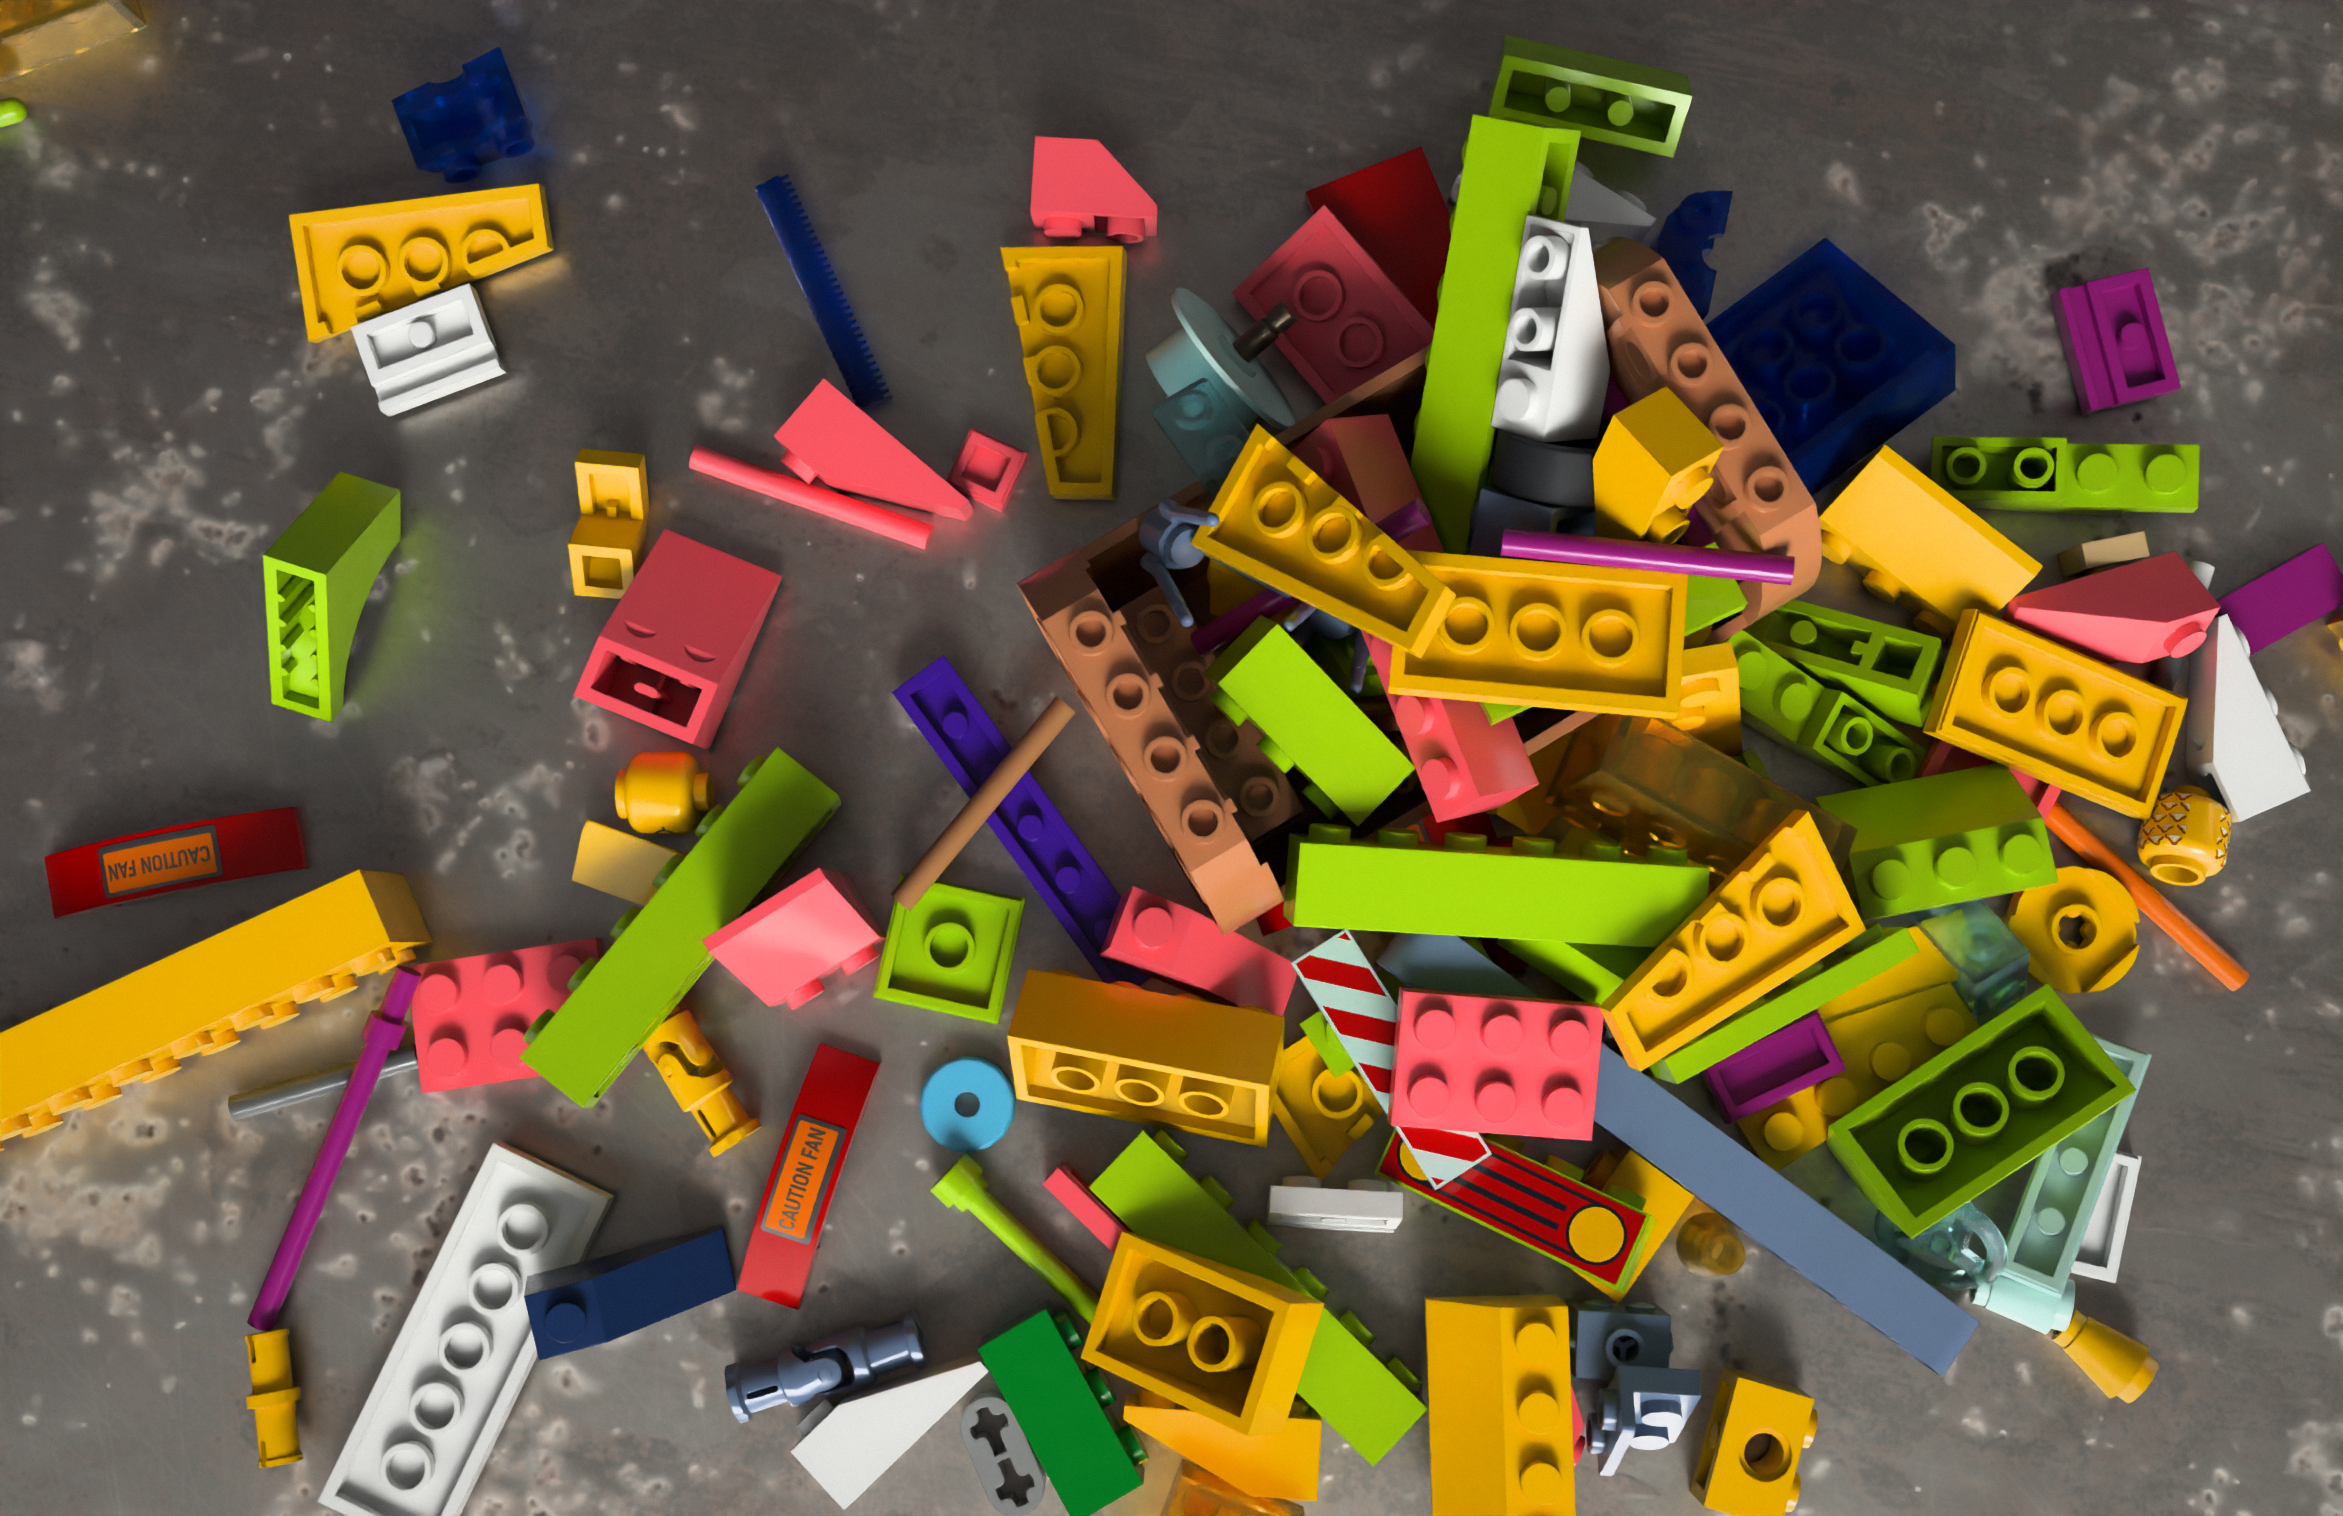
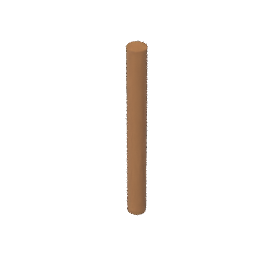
(983, 803)

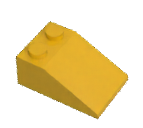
(1203, 1334)

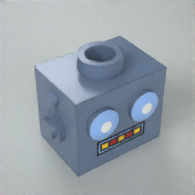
(1599, 1324)

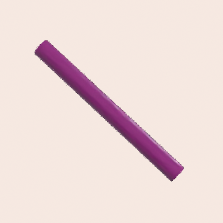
(1647, 556)
(1269, 603)

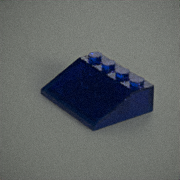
(1833, 361)

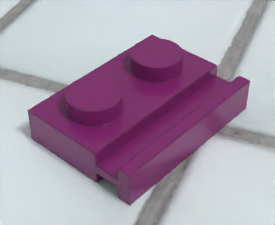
(2115, 341)

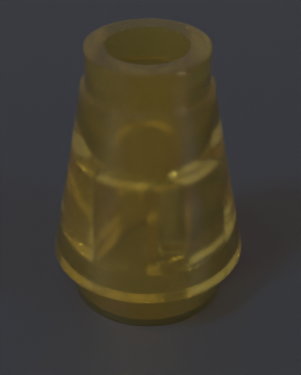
(1700, 1236)

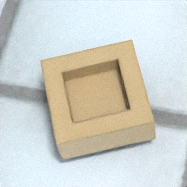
(2103, 554)

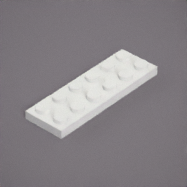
(464, 1342)

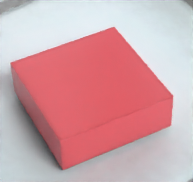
(987, 469)

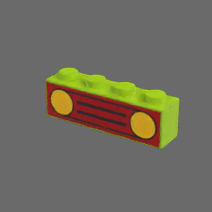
(1538, 1207)

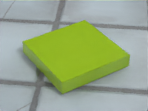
(952, 951)

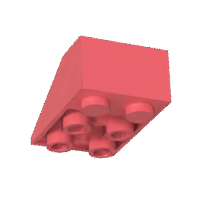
(679, 639)

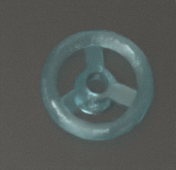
(1948, 1240)

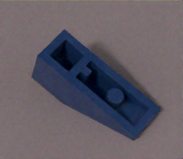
(625, 1291)

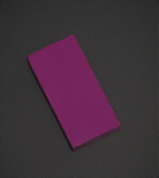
(2285, 597)
(1773, 1068)

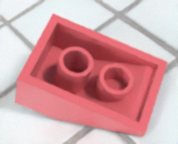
(800, 938)

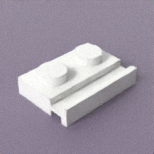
(428, 350)
(1361, 1207)

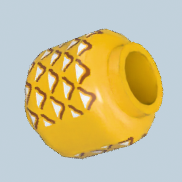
(2185, 836)

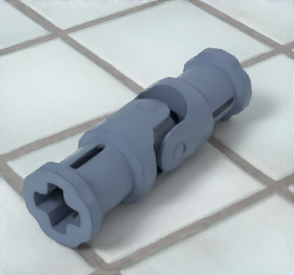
(821, 1366)

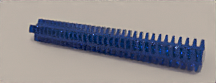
(821, 293)

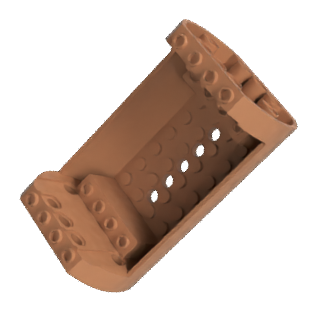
(1203, 777)

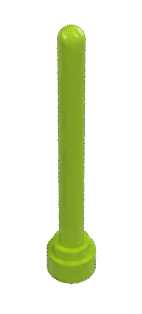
(966, 1189)

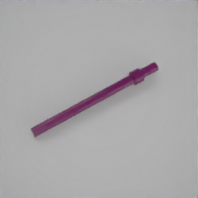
(381, 1034)

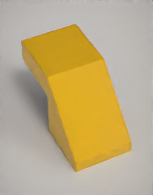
(613, 522)

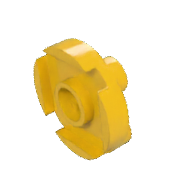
(2107, 931)

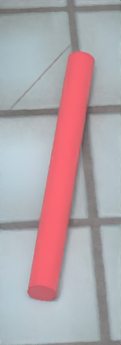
(811, 497)

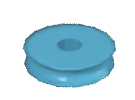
(940, 1109)

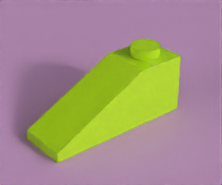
(1868, 660)

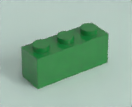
(1064, 1409)

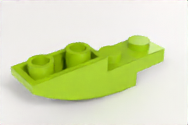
(2066, 477)
(1819, 721)

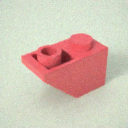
(1087, 191)

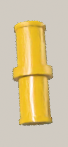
(273, 1398)

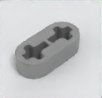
(988, 1458)

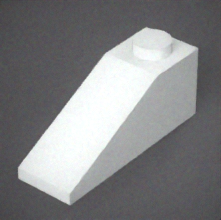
(874, 1425)

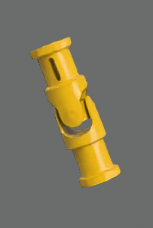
(706, 1096)

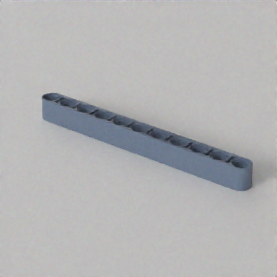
(1724, 1174)

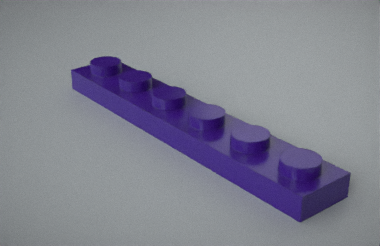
(1025, 818)

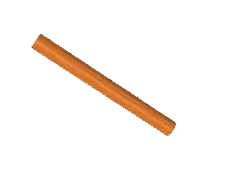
(2147, 898)

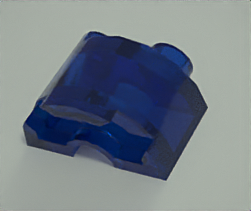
(466, 120)
(1690, 235)

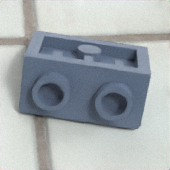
(1640, 1410)

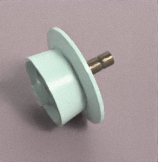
(1215, 351)

